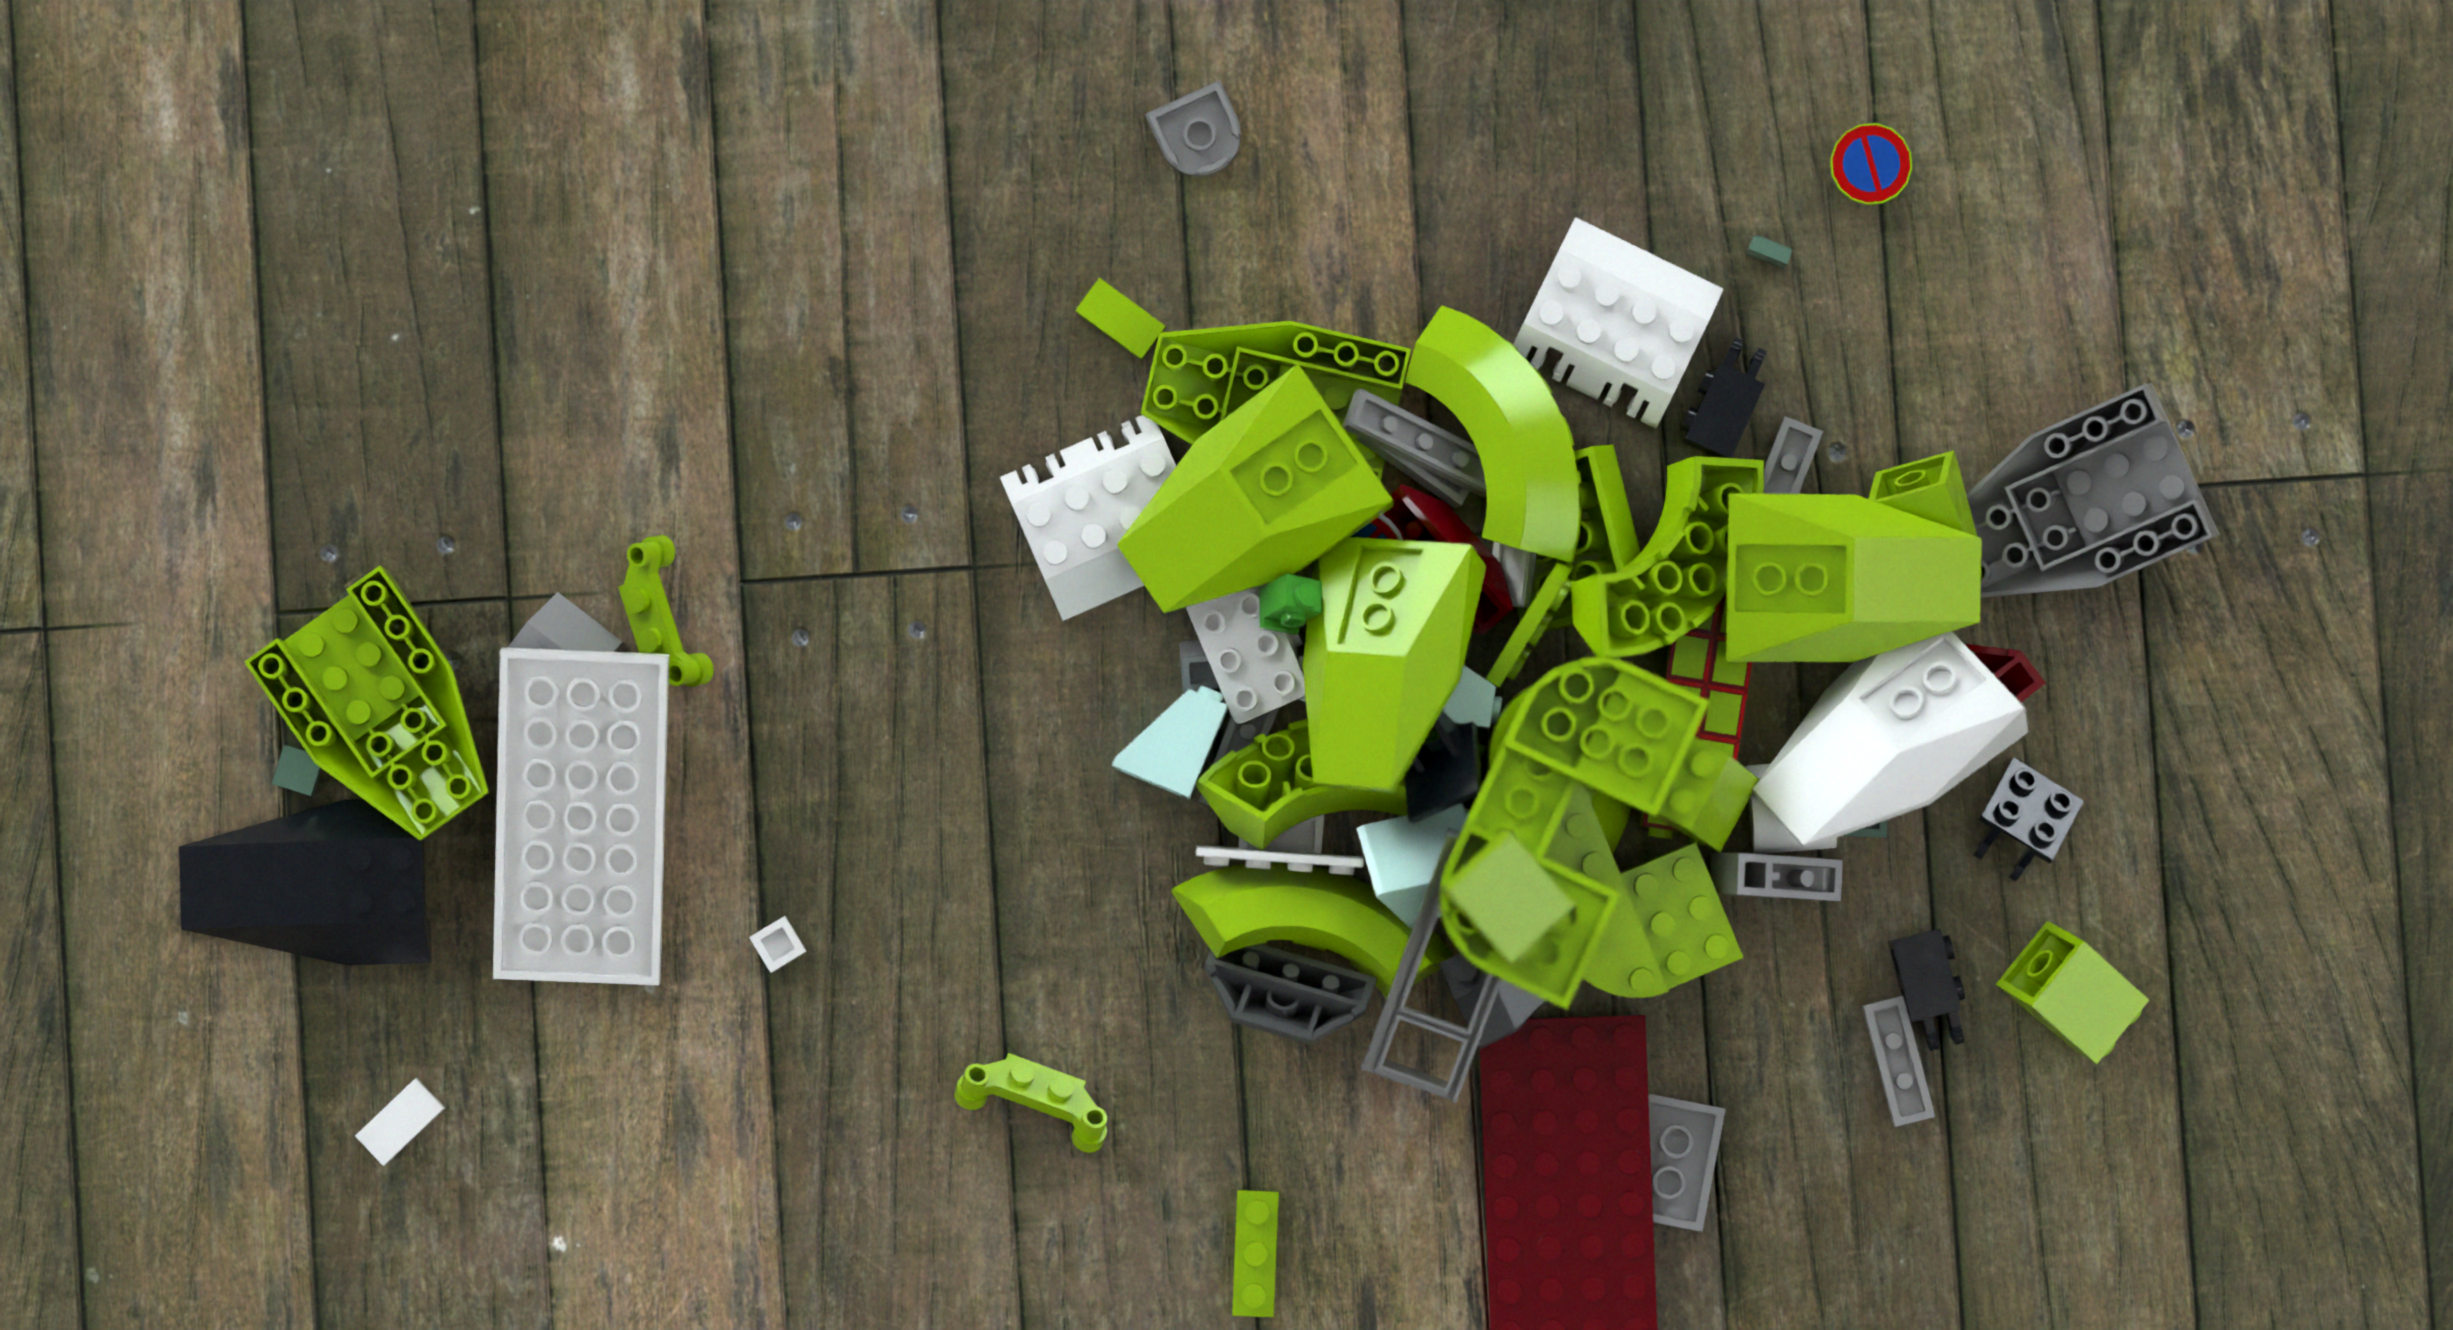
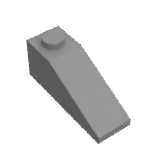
(1776, 876)

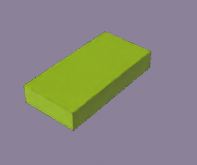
(1120, 319)

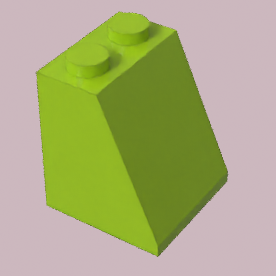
(1928, 490)
(1707, 795)
(1508, 898)
(2073, 991)

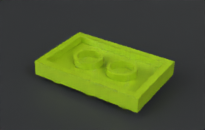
(1532, 624)

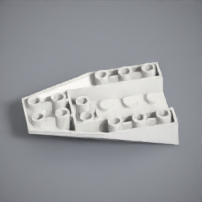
(1890, 739)

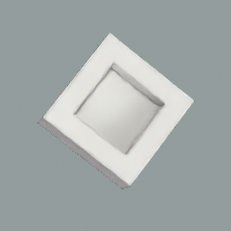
(778, 944)

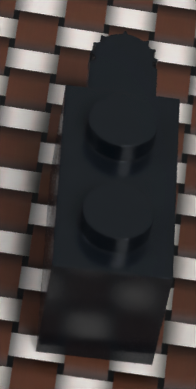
(1725, 405)
(1928, 982)

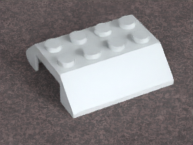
(1618, 319)
(1087, 511)

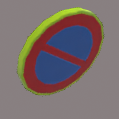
(1871, 164)

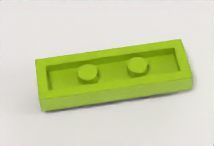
(1255, 1253)

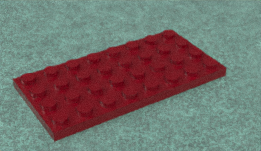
(1569, 1176)

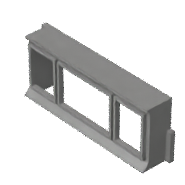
(1395, 1008)

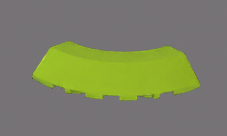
(1514, 428)
(1677, 573)
(1272, 787)
(1313, 909)

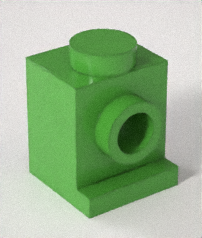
(1289, 603)

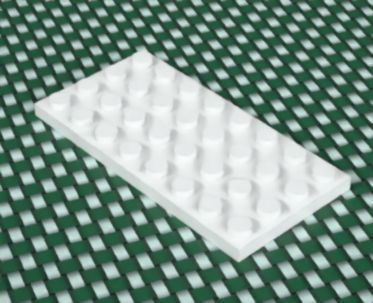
(580, 816)

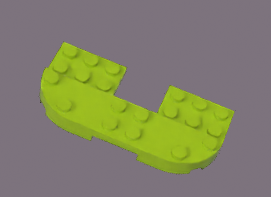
(1584, 725)
(1668, 910)

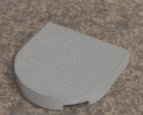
(1197, 131)

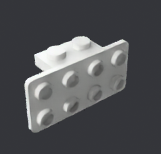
(1251, 664)
(1297, 846)

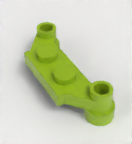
(651, 615)
(1037, 1089)

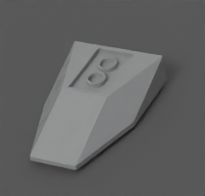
(2088, 501)

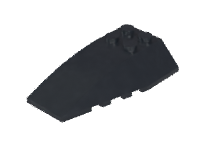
(314, 885)

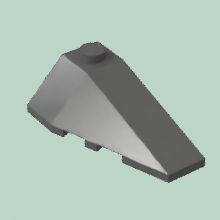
(1509, 1008)

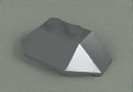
(1288, 992)

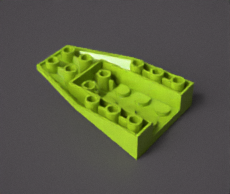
(1214, 371)
(1254, 499)
(1841, 578)
(1384, 654)
(377, 706)

